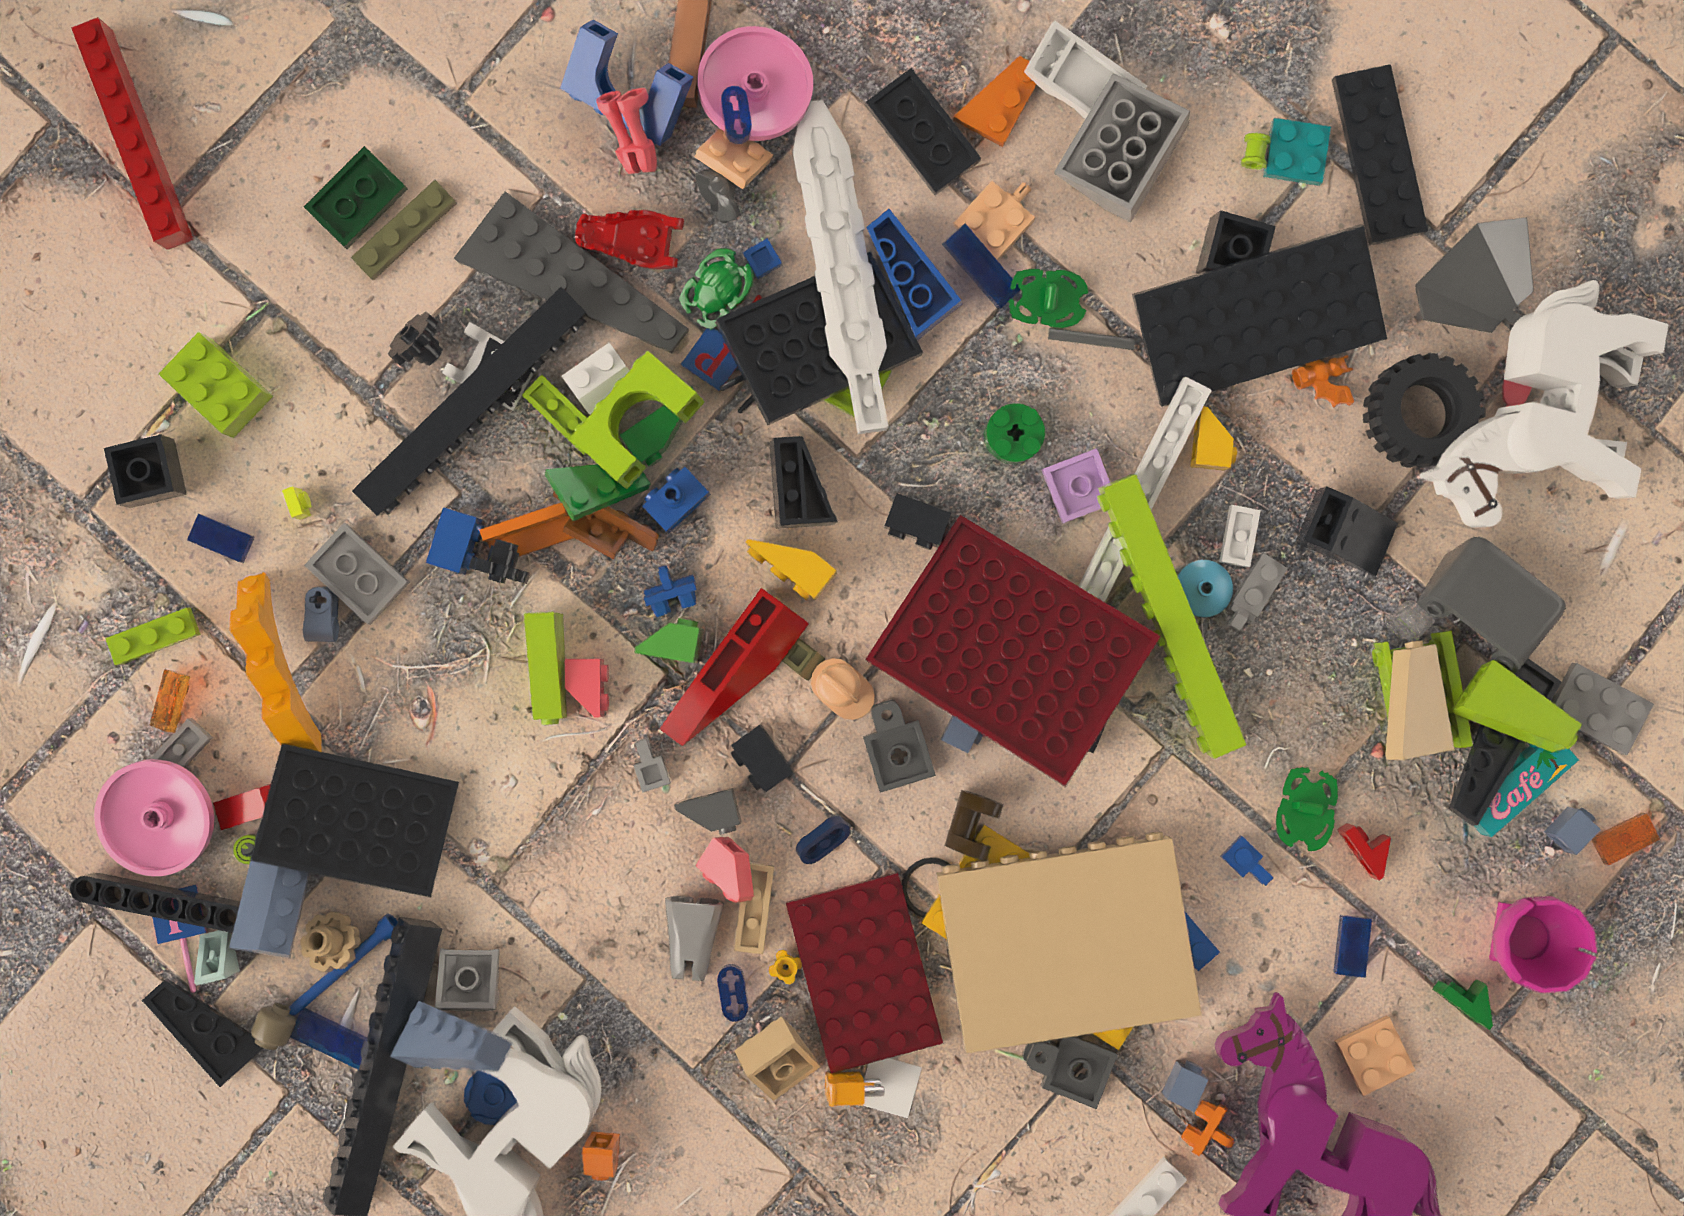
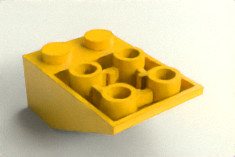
(800, 566)

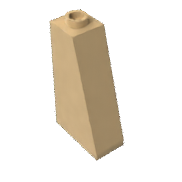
(1417, 705)

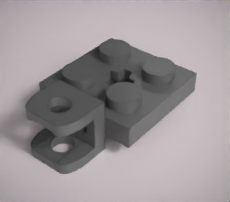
(894, 734)
(1057, 1064)

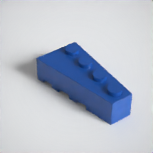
(917, 282)

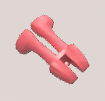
(635, 153)

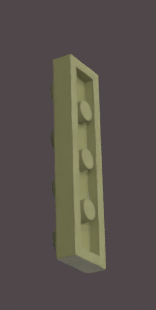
(403, 230)

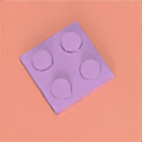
(1076, 484)

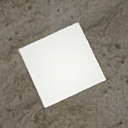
(899, 1084)

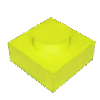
(297, 502)

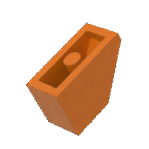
(601, 1155)

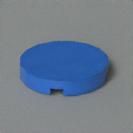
(481, 1095)

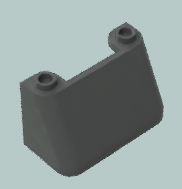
(1493, 599)

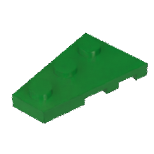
(590, 488)

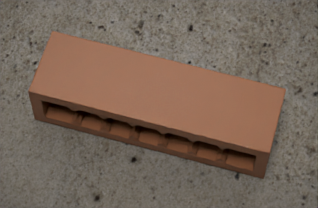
(690, 41)

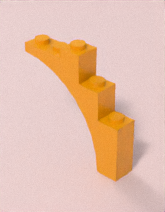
(267, 668)

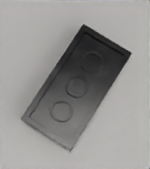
(923, 131)

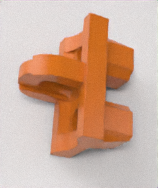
(1200, 1139)

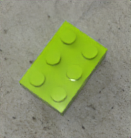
(215, 385)

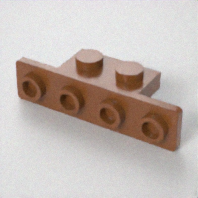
(609, 530)

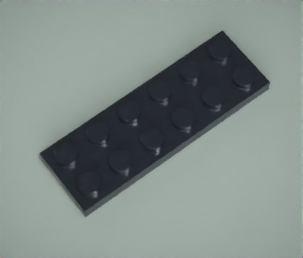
(1379, 154)

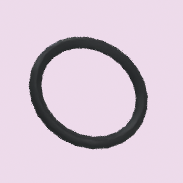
(911, 869)

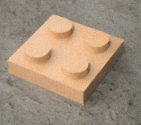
(734, 161)
(1375, 1055)

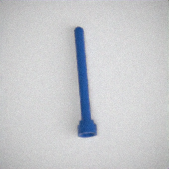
(382, 932)

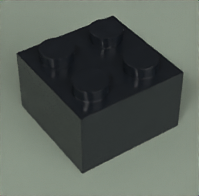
(1233, 239)
(145, 471)

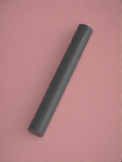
(1091, 339)

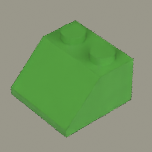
(674, 642)

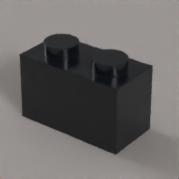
(917, 521)
(761, 758)

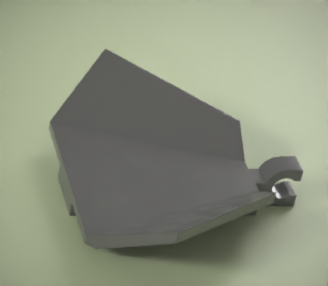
(1480, 278)

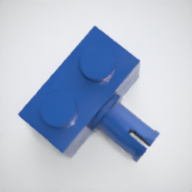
(675, 499)

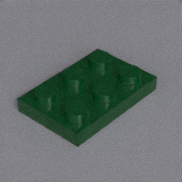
(355, 197)

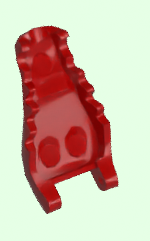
(634, 236)

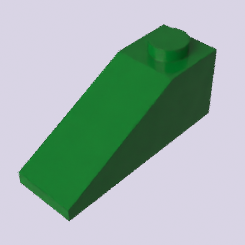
(652, 435)

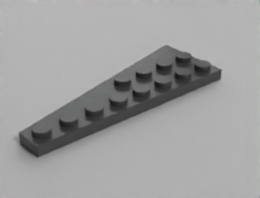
(537, 258)

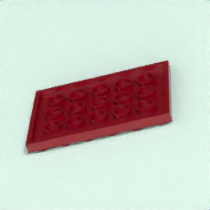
(864, 972)

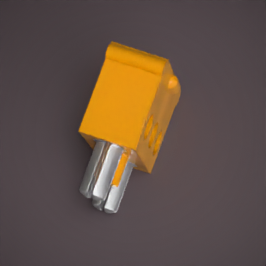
(850, 1088)

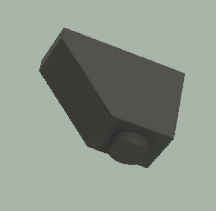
(713, 811)

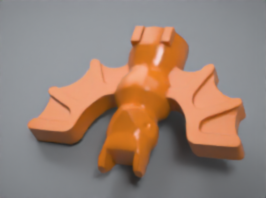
(1317, 375)

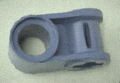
(321, 619)

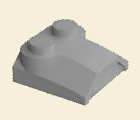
(467, 980)

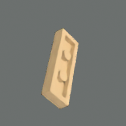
(754, 913)

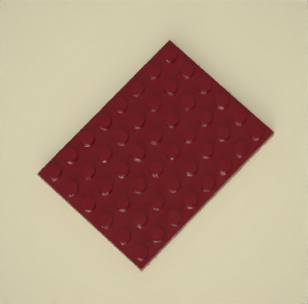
(1013, 650)

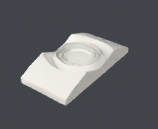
(1072, 69)

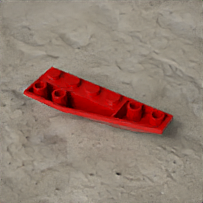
(737, 665)

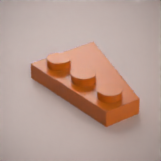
(999, 104)

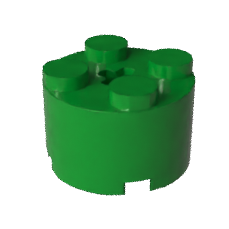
(1026, 421)

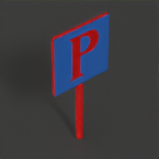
(711, 358)

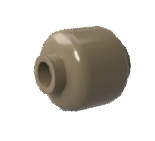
(273, 1026)

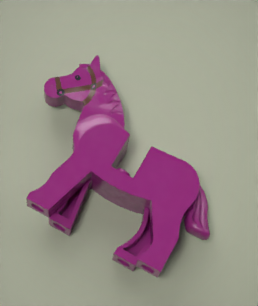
(1370, 1159)

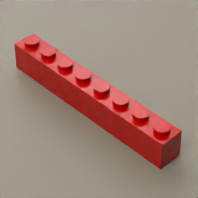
(132, 133)

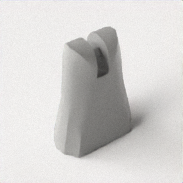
(691, 933)

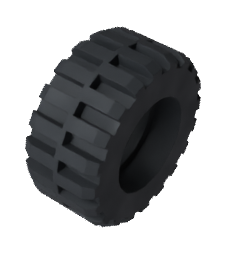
(1385, 415)

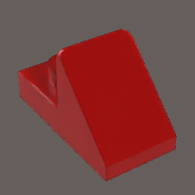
(1371, 855)

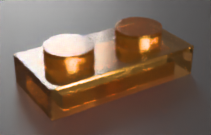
(170, 700)
(1625, 838)

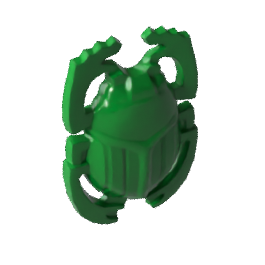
(717, 286)
(1049, 297)
(1307, 810)

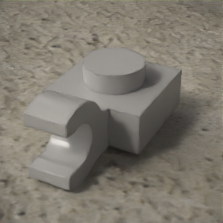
(651, 770)

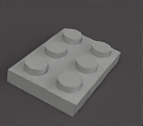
(357, 573)
(1602, 707)

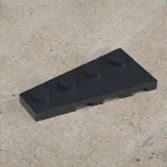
(206, 1034)

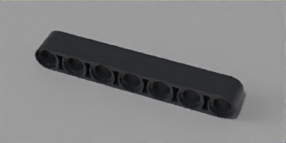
(160, 900)

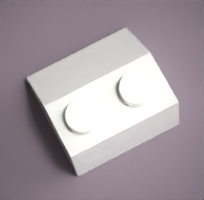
(596, 376)

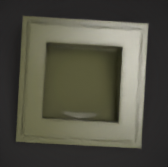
(803, 659)

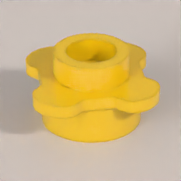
(793, 965)

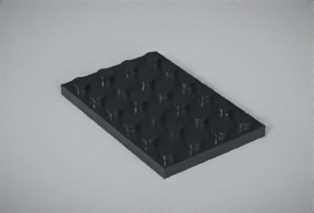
(785, 347)
(355, 821)

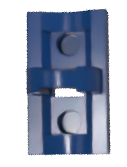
(658, 596)

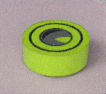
(243, 848)

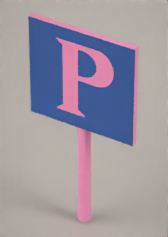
(171, 930)

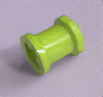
(1255, 151)

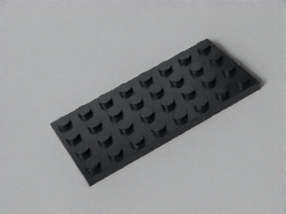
(1262, 314)

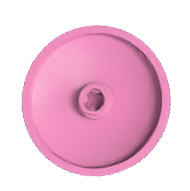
(767, 69)
(154, 817)

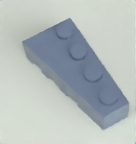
(446, 1041)

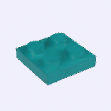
(1297, 151)

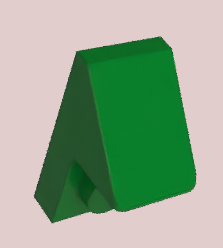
(1473, 1003)

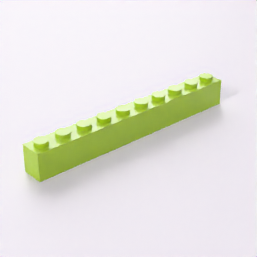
(1171, 616)

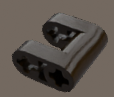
(965, 823)

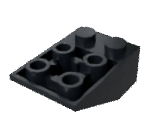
(1346, 530)

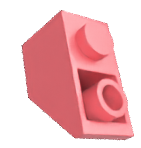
(586, 684)
(729, 868)

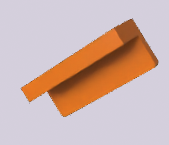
(532, 530)

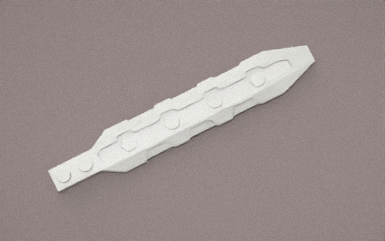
(841, 260)

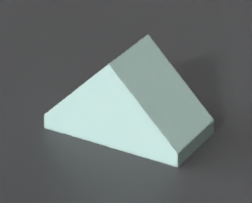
(215, 958)

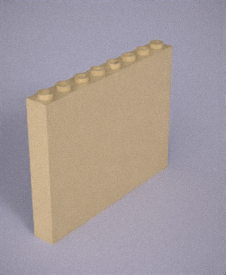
(1068, 942)

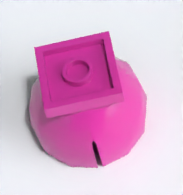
(1540, 941)

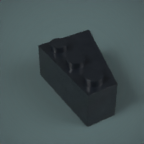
(796, 486)

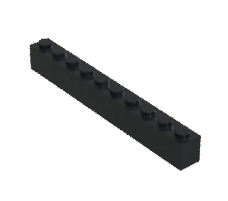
(470, 402)
(380, 1075)

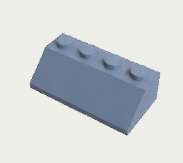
(269, 910)

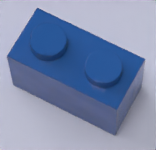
(454, 541)

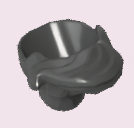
(719, 194)

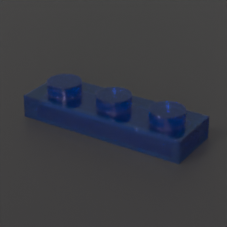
(980, 265)
(329, 1037)

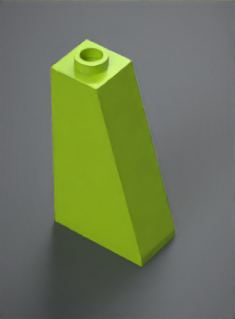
(546, 665)
(1516, 709)

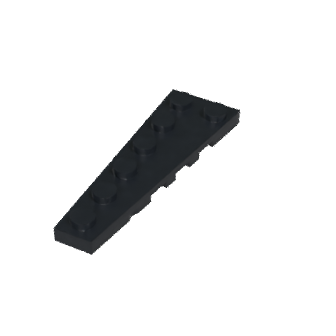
(1494, 755)

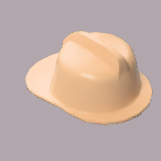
(842, 689)

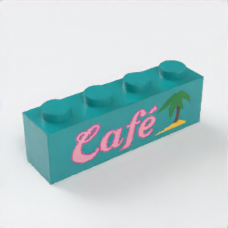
(1526, 780)

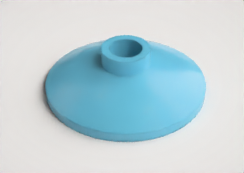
(1221, 584)

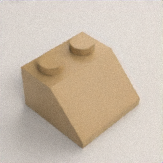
(776, 1058)

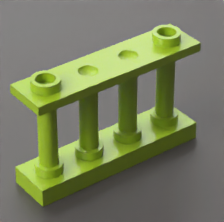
(1383, 658)

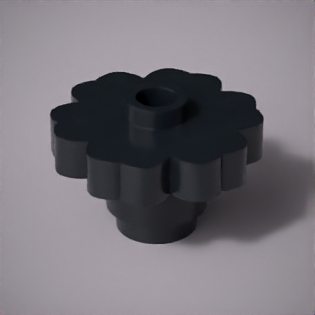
(416, 341)
(501, 563)

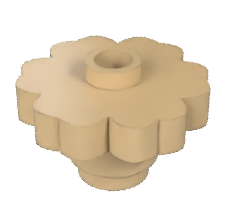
(330, 941)

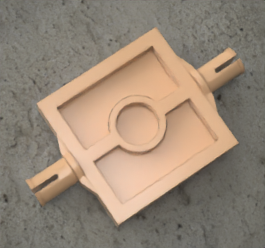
(997, 218)

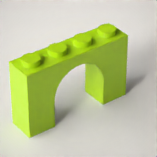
(600, 431)

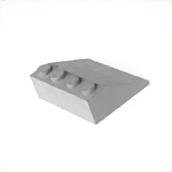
(1123, 146)

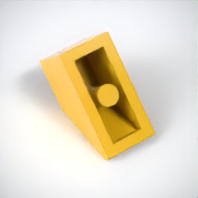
(1211, 443)

